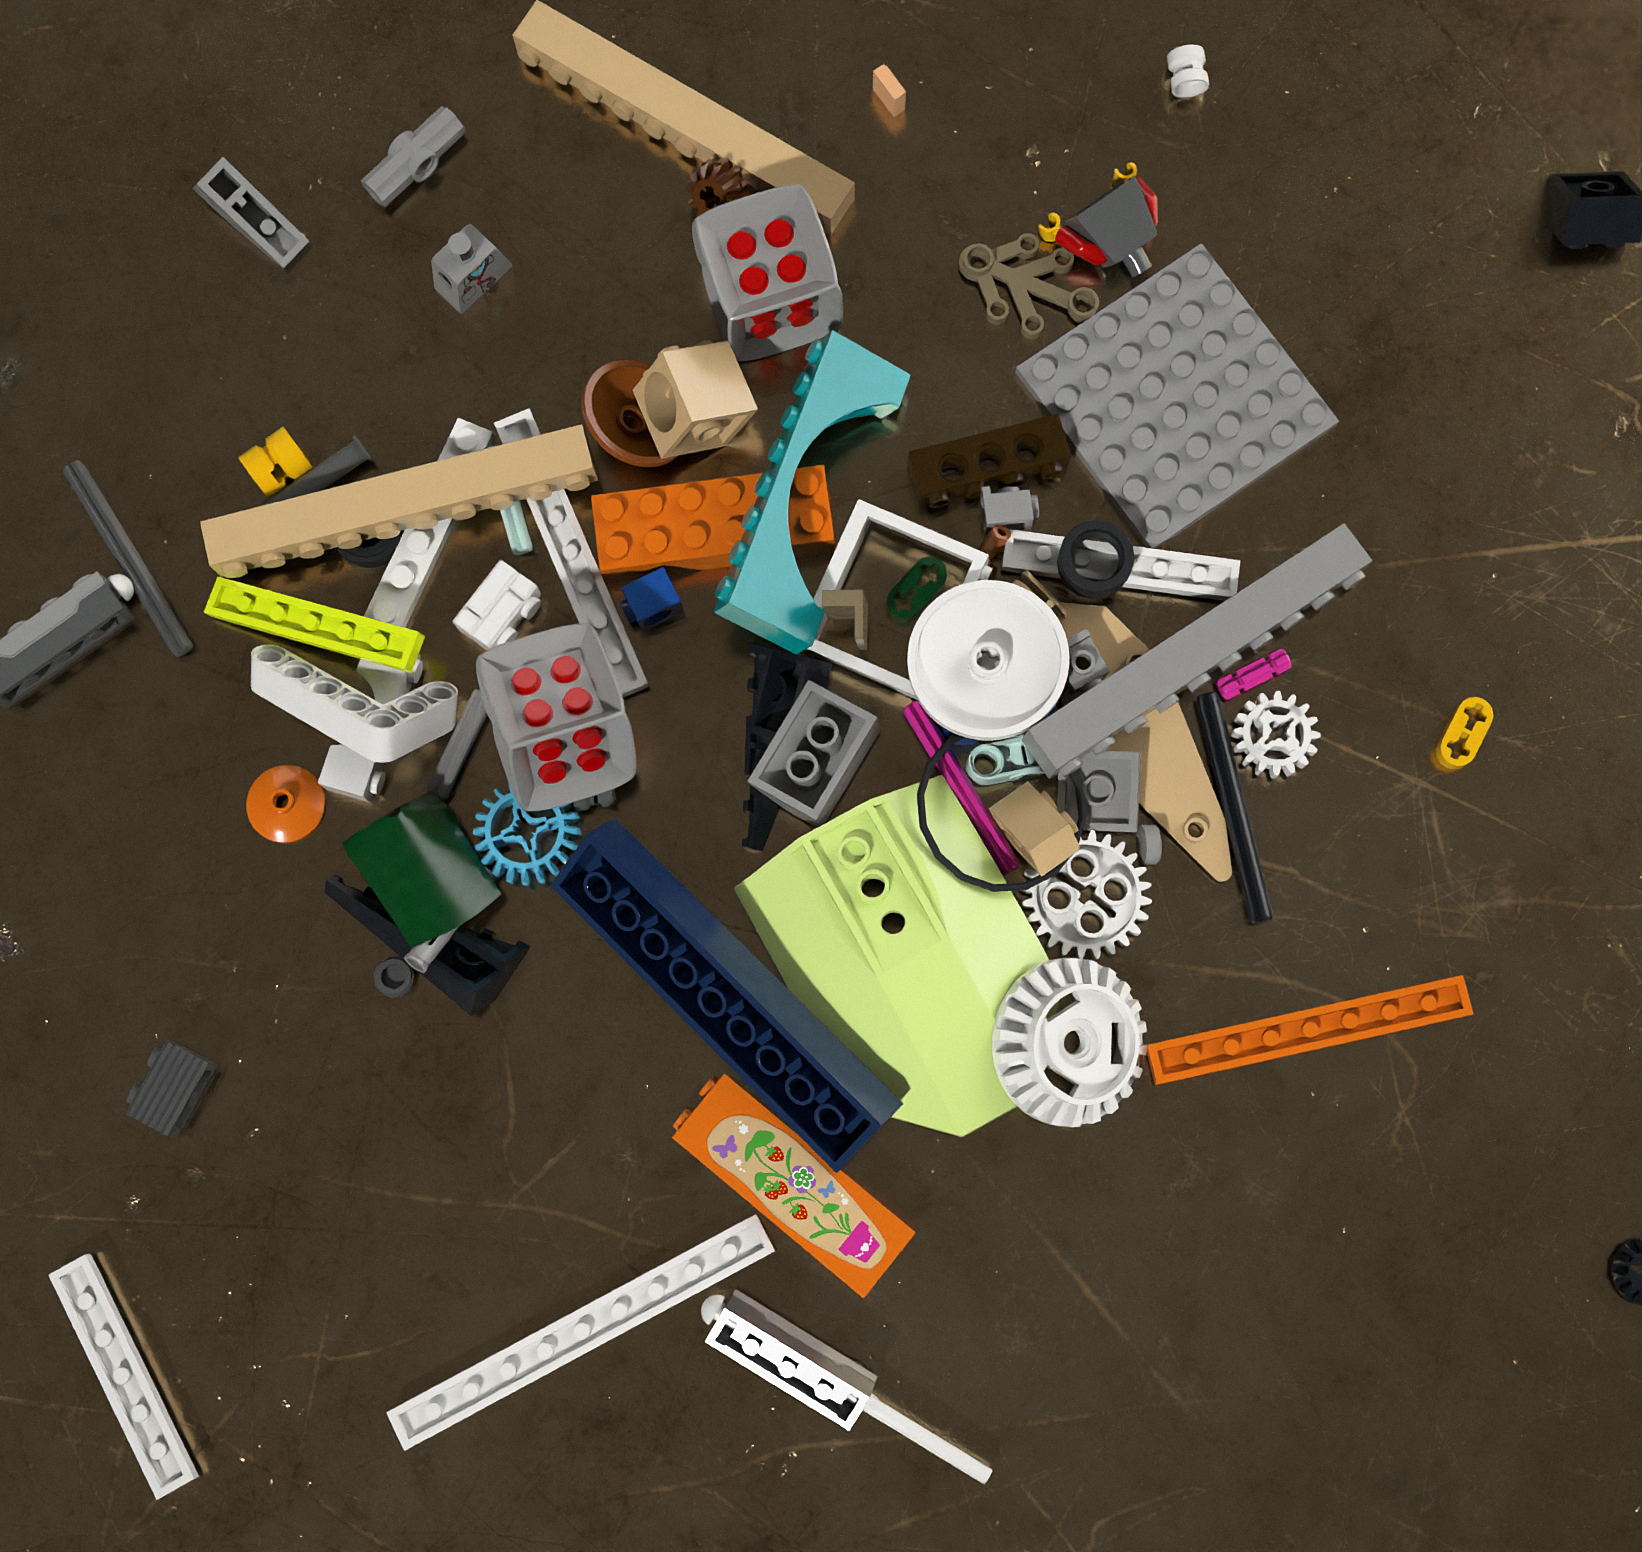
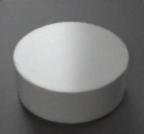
(1148, 844)

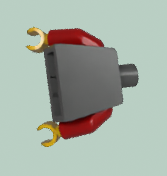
(1111, 225)

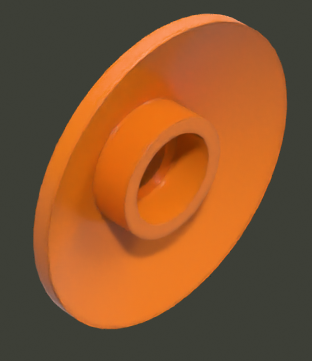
(298, 817)

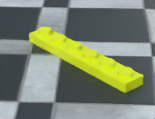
(315, 624)

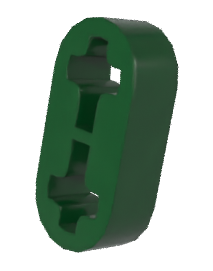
(923, 595)

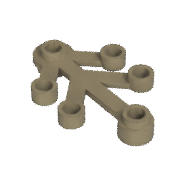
(1024, 281)

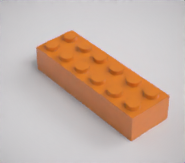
(699, 523)

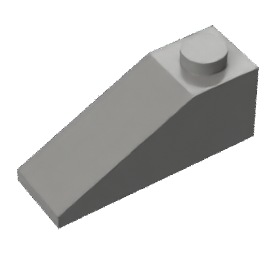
(250, 212)

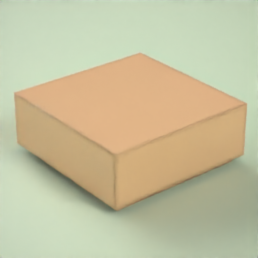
(889, 90)

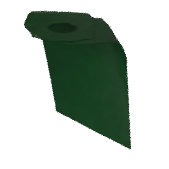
(422, 869)

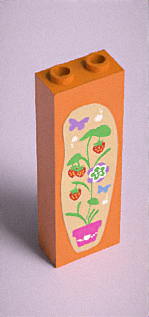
(792, 1184)

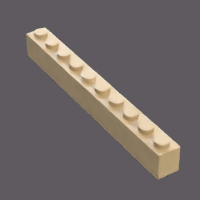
(675, 111)
(399, 502)

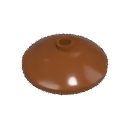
(610, 404)

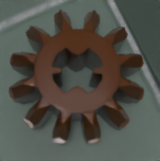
(715, 185)

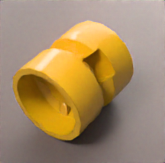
(275, 462)

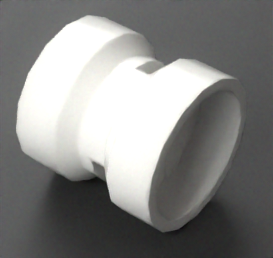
(1187, 69)

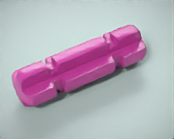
(1253, 674)

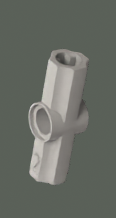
(413, 156)

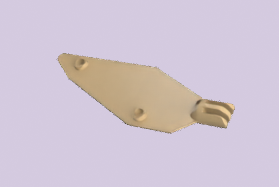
(1172, 775)

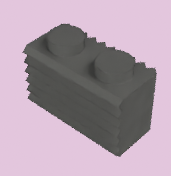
(170, 1088)

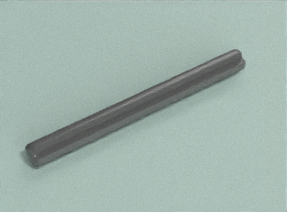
(128, 558)

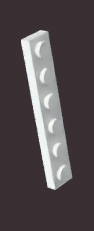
(419, 548)
(1151, 569)
(123, 1376)

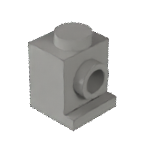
(1009, 508)
(1083, 680)

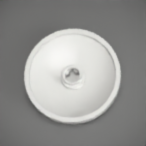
(988, 660)

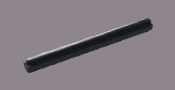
(1234, 807)

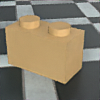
(1036, 828)

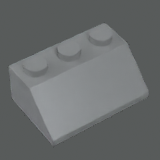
(815, 754)

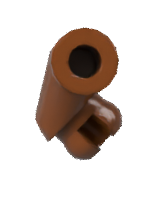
(993, 544)

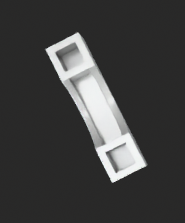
(344, 768)

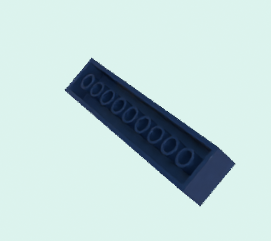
(725, 994)

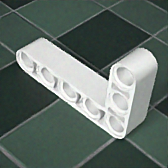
(348, 715)

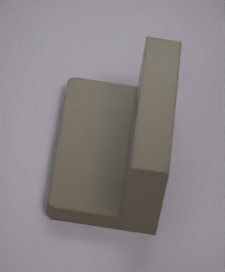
(848, 605)

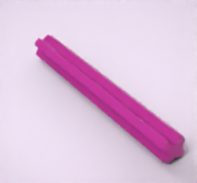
(962, 787)

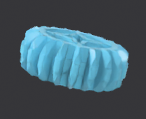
(511, 837)

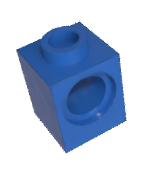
(650, 599)

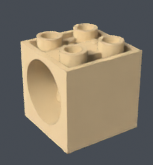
(694, 398)

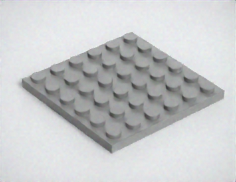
(1176, 397)

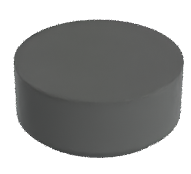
(394, 977)

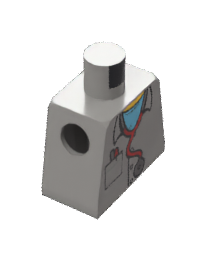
(467, 268)

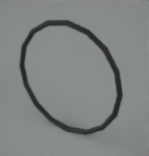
(949, 865)

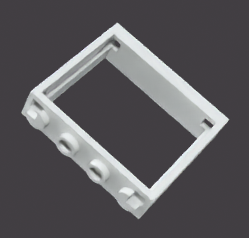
(842, 562)

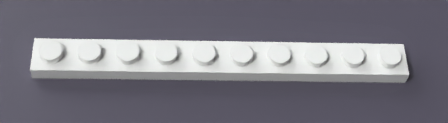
(580, 1332)

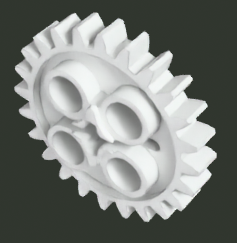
(1064, 924)

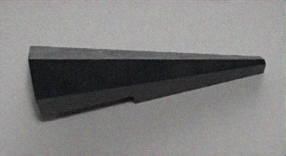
(775, 688)
(467, 969)

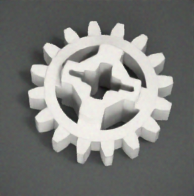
(1286, 745)

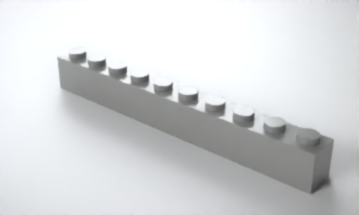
(1195, 652)

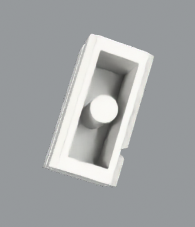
(498, 607)

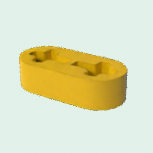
(1472, 737)

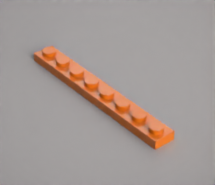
(1309, 1030)

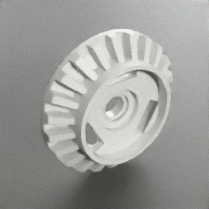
(1029, 1042)

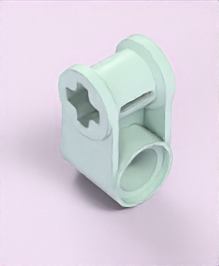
(1010, 761)

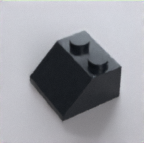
(1595, 209)

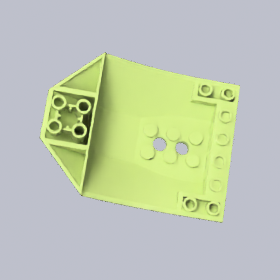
(909, 1001)

